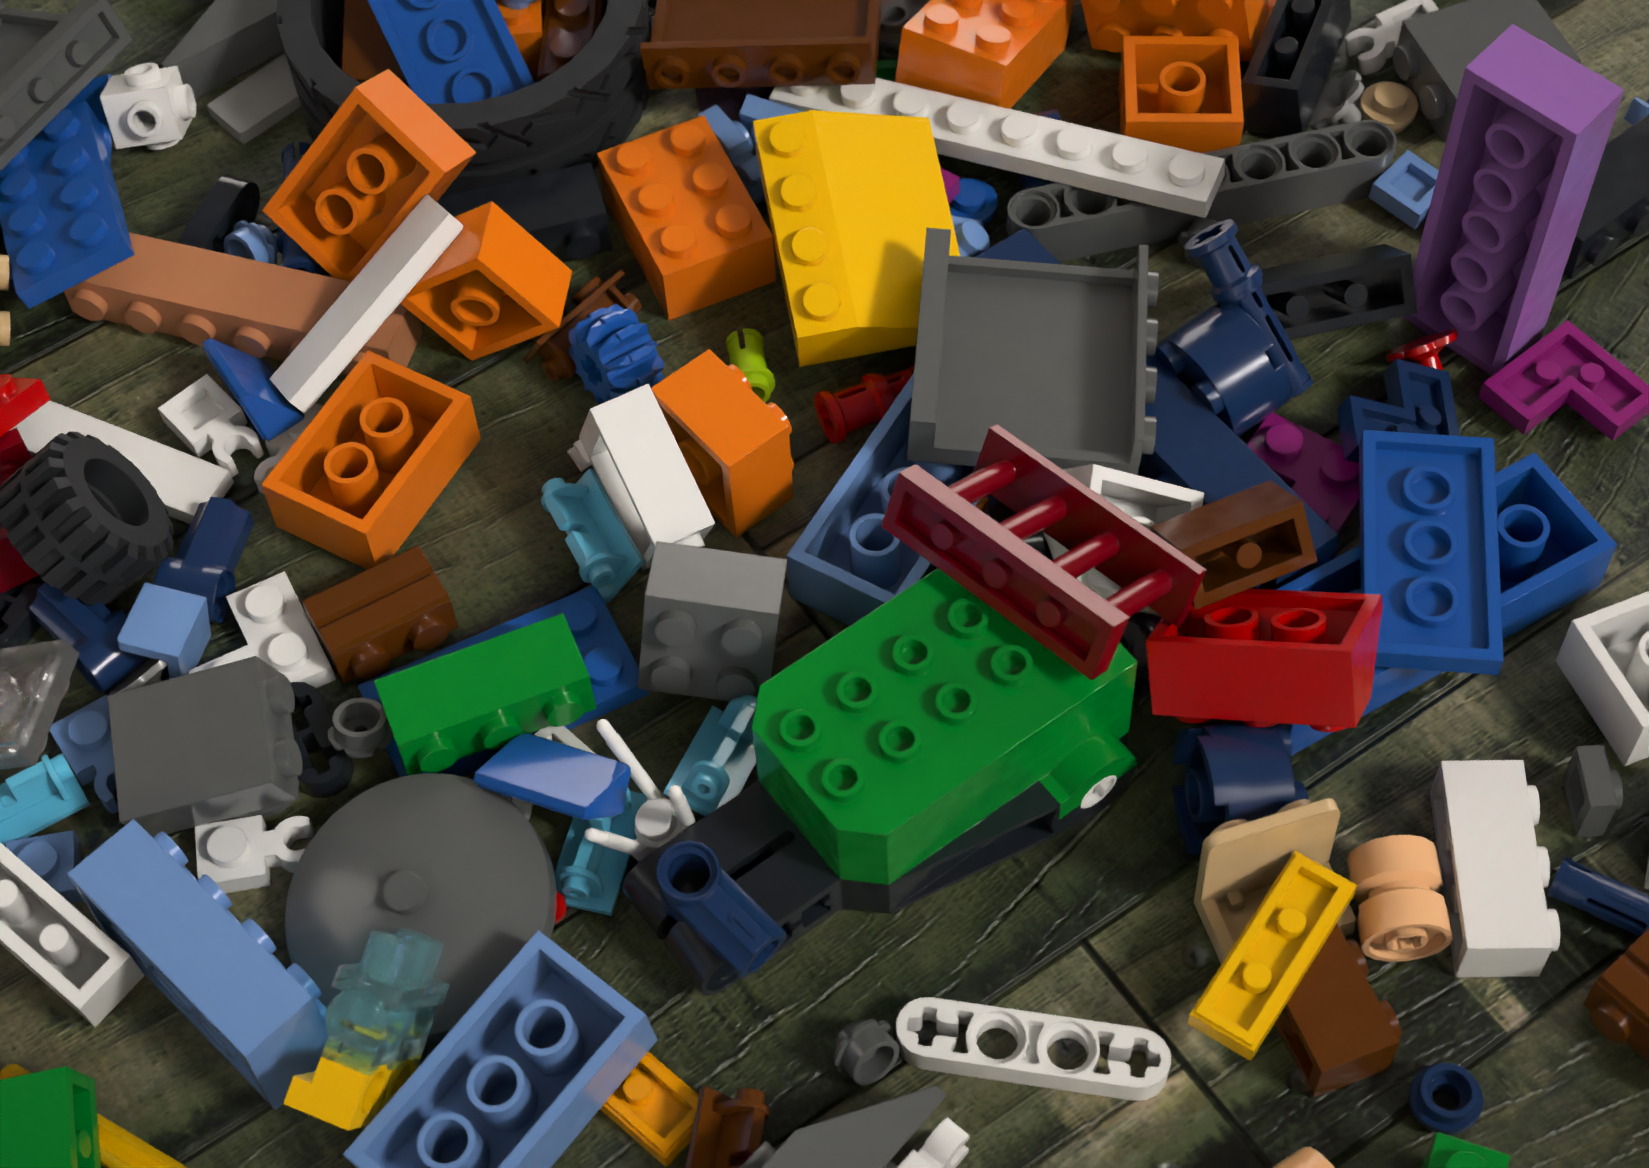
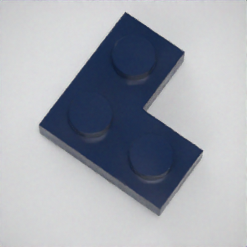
(1417, 403)

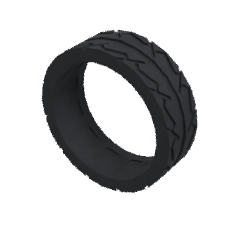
(517, 135)

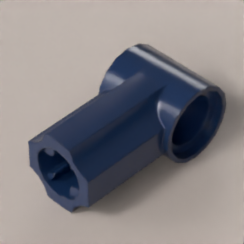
(209, 555)
(91, 632)
(720, 911)

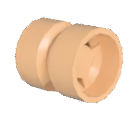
(1399, 898)

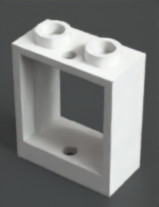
(645, 473)

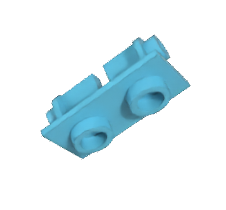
(593, 532)
(718, 757)
(39, 798)
(590, 873)

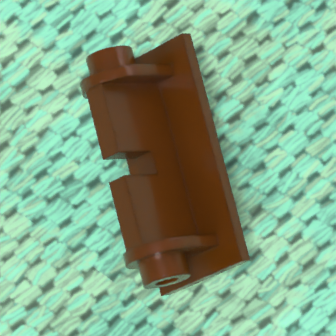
(554, 344)
(726, 1128)

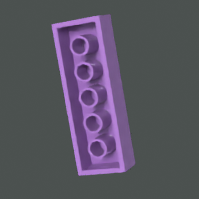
(1510, 196)

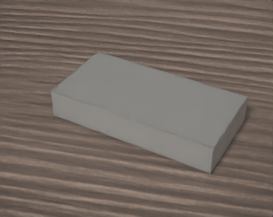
(257, 101)

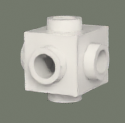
(148, 107)

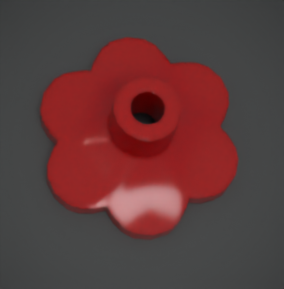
(1424, 349)

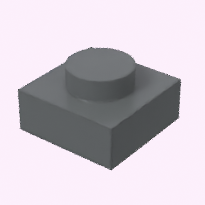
(1591, 790)

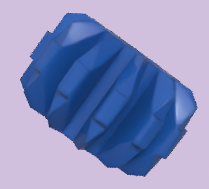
(614, 353)

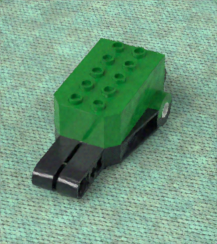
(906, 766)

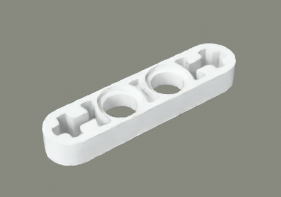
(1030, 1061)

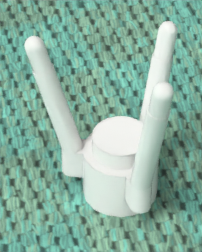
(656, 819)

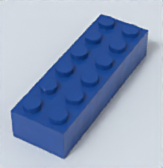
(1546, 560)

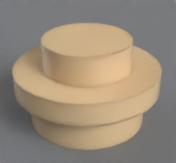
(1389, 104)

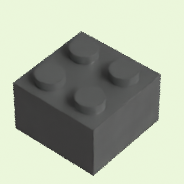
(710, 621)

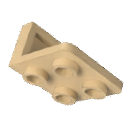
(1246, 858)

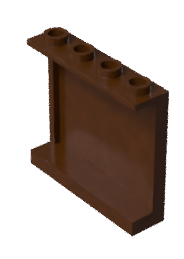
(762, 43)

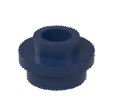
(1451, 1080)

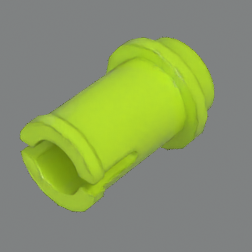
(751, 361)

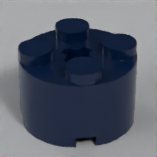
(1226, 366)
(1231, 776)

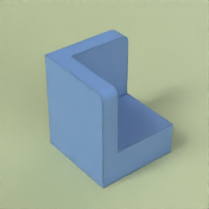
(167, 628)

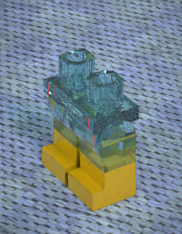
(373, 1030)

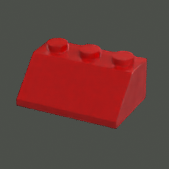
(1268, 659)

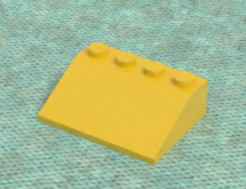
(851, 226)

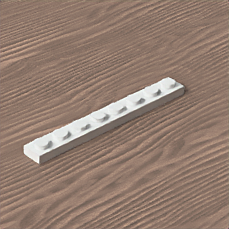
(1033, 144)

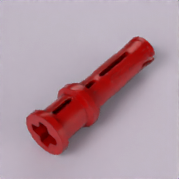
(858, 404)

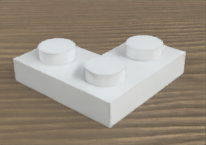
(276, 633)

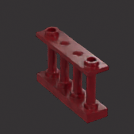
(1022, 582)

